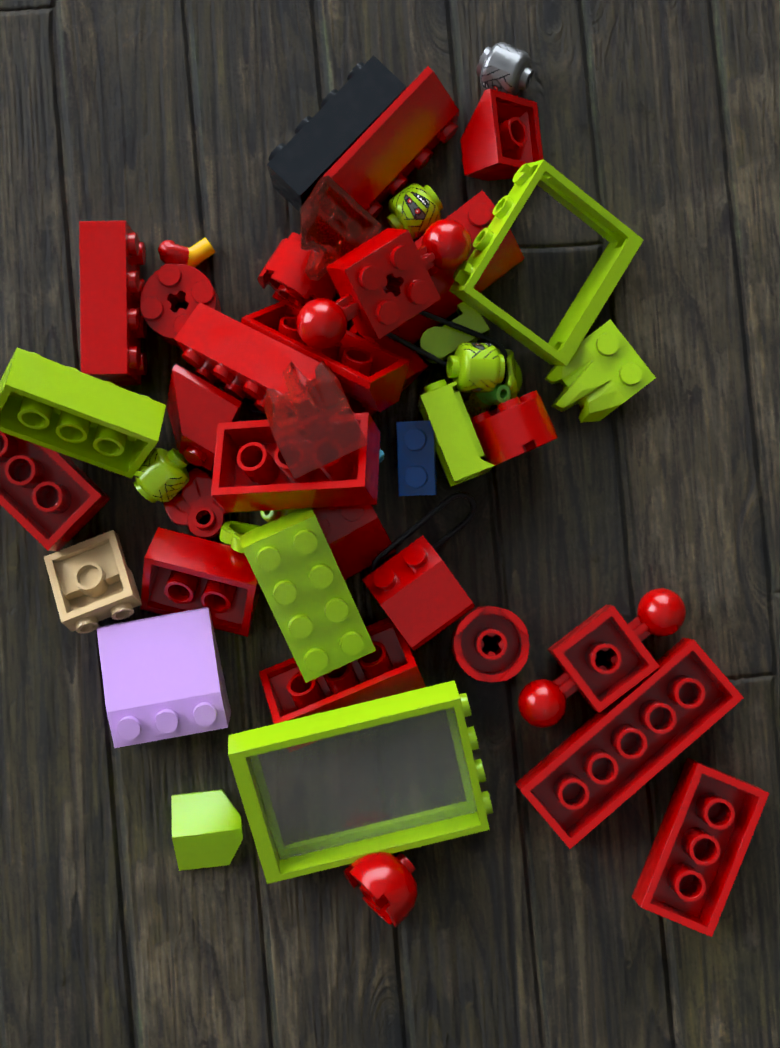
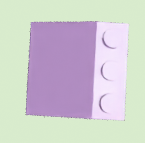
(162, 677)

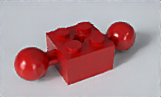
(383, 283)
(629, 662)

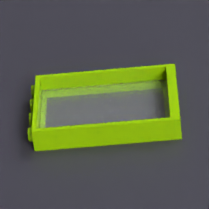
(361, 781)

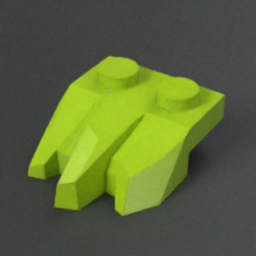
(600, 375)

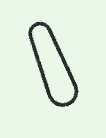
(453, 325)

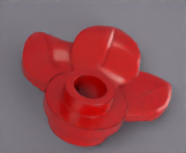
(195, 502)

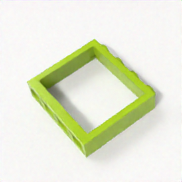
(596, 289)

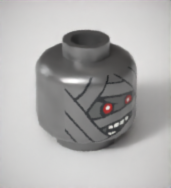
(505, 69)

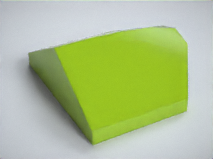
(205, 829)

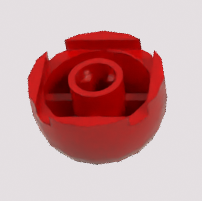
(385, 884)

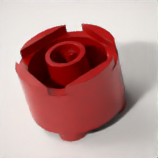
(288, 278)
(165, 289)
(514, 428)
(512, 644)

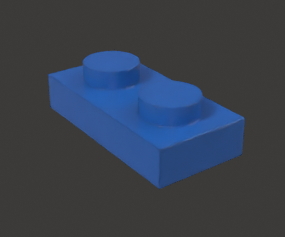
(416, 458)

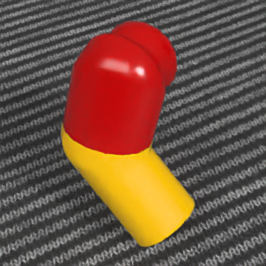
(179, 254)

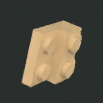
(92, 583)

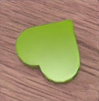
(232, 530)

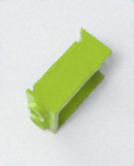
(454, 432)

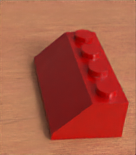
(397, 143)
(474, 216)
(362, 367)
(371, 677)

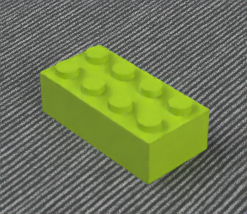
(78, 414)
(307, 593)

